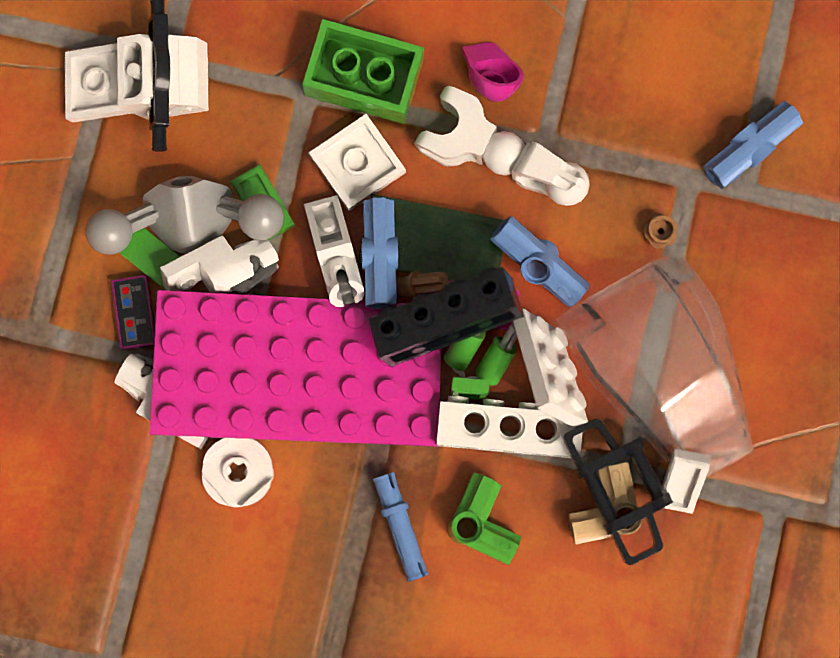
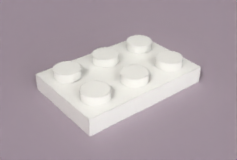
(550, 369)

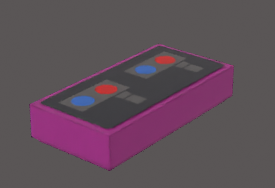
(134, 312)

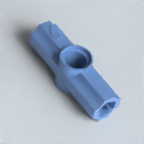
(753, 144)
(526, 249)
(379, 253)

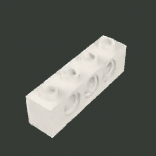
(454, 434)

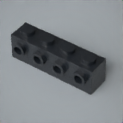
(445, 316)

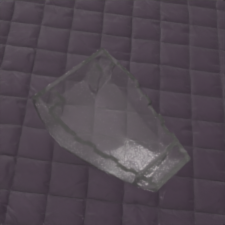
(664, 360)

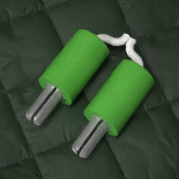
(494, 361)

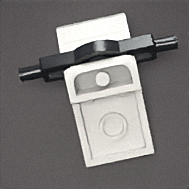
(141, 76)

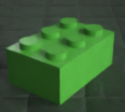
(363, 71)

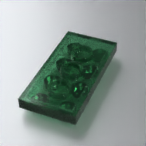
(442, 240)

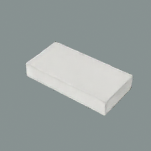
(685, 479)

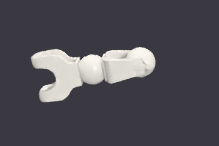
(502, 152)

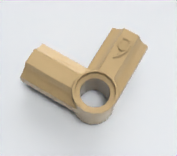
(588, 524)

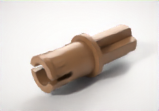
(419, 283)

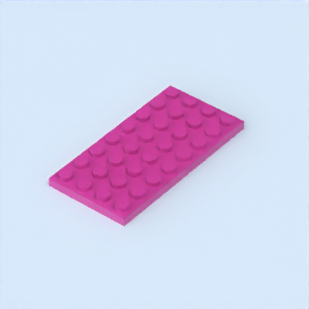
(285, 373)

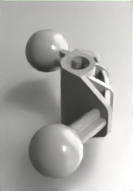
(185, 216)

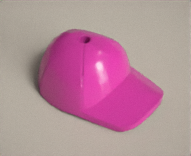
(492, 71)

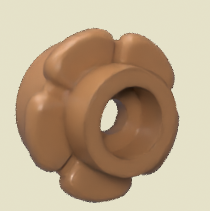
(667, 224)

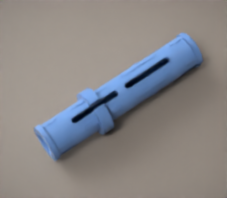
(402, 532)

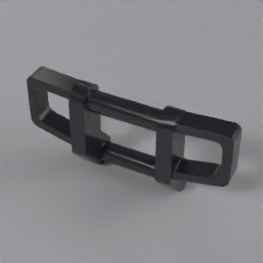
(613, 521)

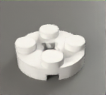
(217, 471)

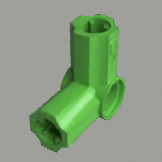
(487, 537)

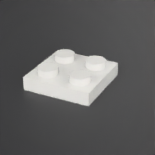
(357, 162)

